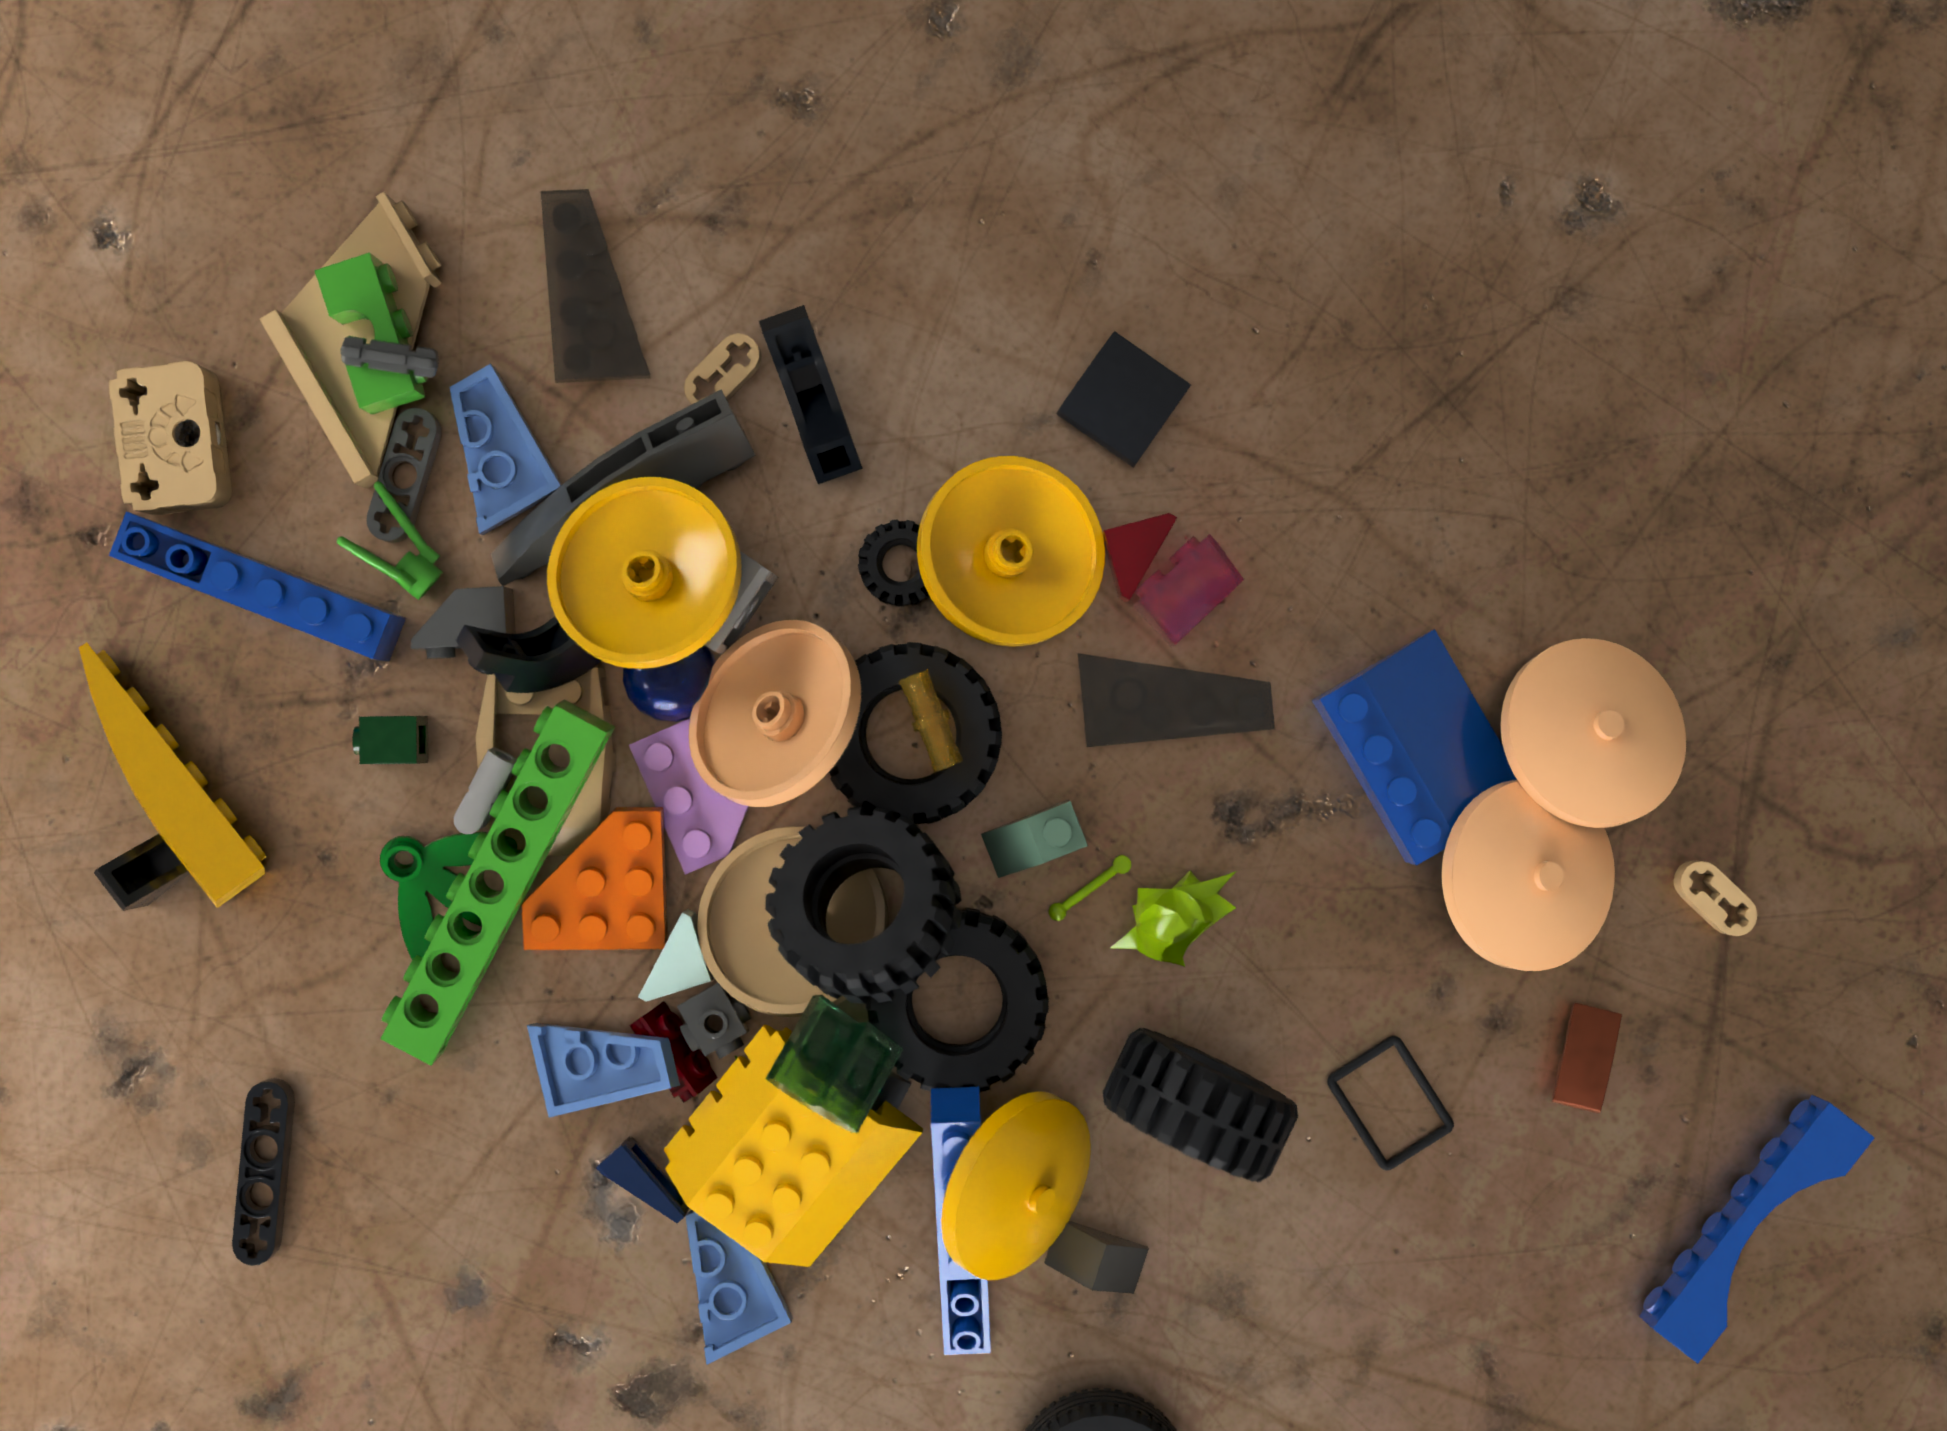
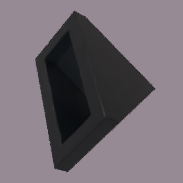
(141, 874)

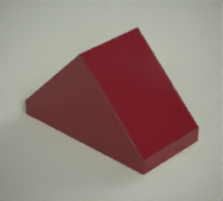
(1132, 550)

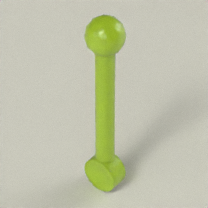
(1120, 864)

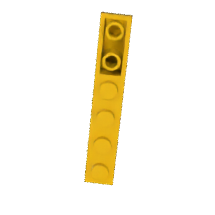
(169, 791)

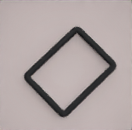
(1422, 1081)

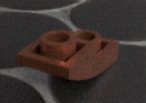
(1586, 1058)

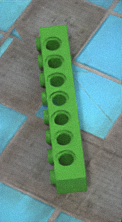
(428, 1033)

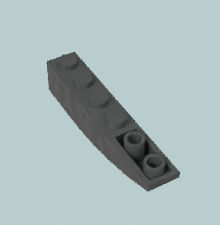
(682, 447)

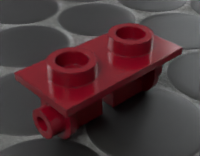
(692, 1067)

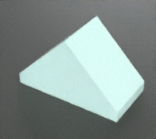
(679, 963)

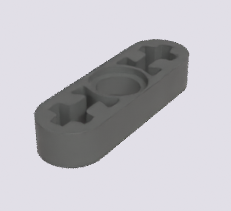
(426, 445)

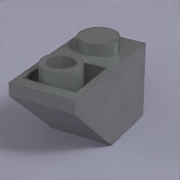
(477, 607)

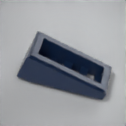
(638, 1174)

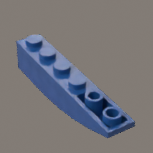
(258, 587)
(963, 1295)

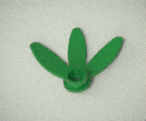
(424, 875)

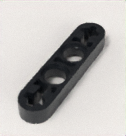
(271, 1172)

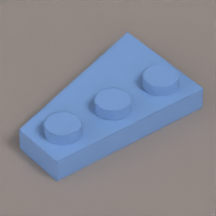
(500, 451)
(597, 1066)
(734, 1291)

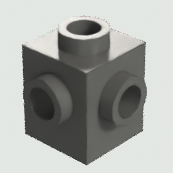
(697, 1029)

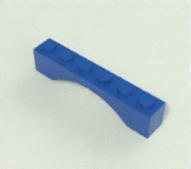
(1693, 1301)

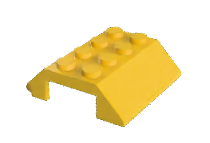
(773, 1167)

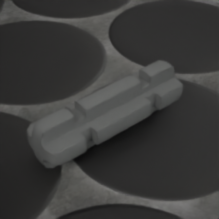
(389, 356)

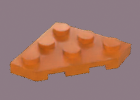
(605, 890)

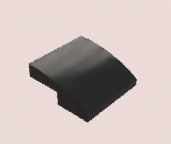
(1123, 399)

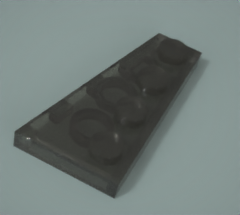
(586, 302)
(1157, 702)

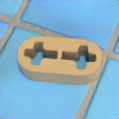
(717, 361)
(1723, 890)

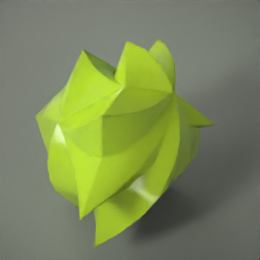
(1175, 917)

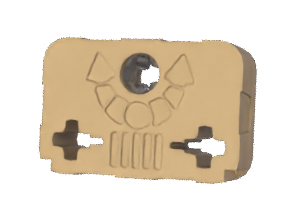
(155, 438)

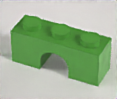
(364, 290)

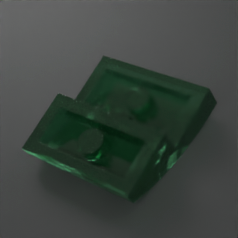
(834, 1064)

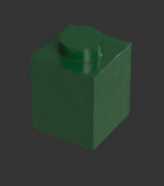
(391, 740)

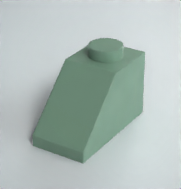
(1034, 839)

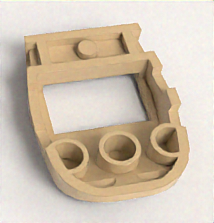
(594, 799)

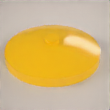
(1010, 551)
(644, 572)
(1016, 1185)

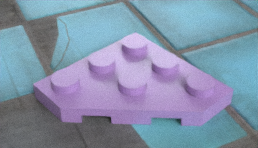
(696, 817)

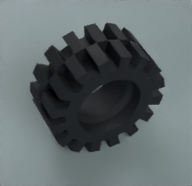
(871, 564)

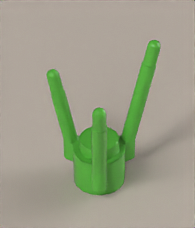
(412, 572)

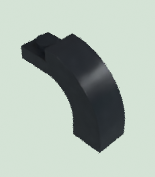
(810, 394)
(526, 660)

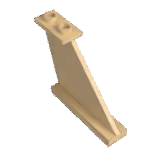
(313, 340)

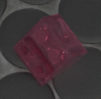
(1189, 590)

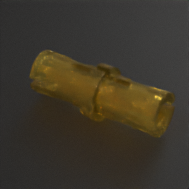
(931, 720)

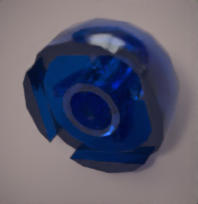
(670, 689)

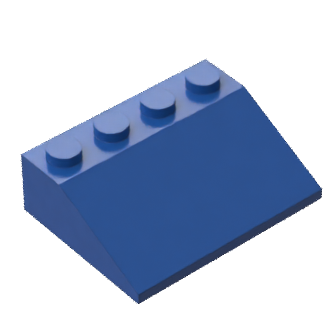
(1415, 743)

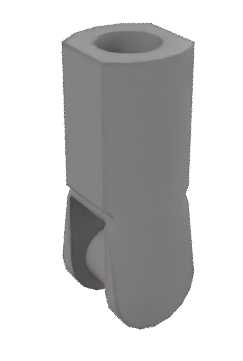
(484, 789)

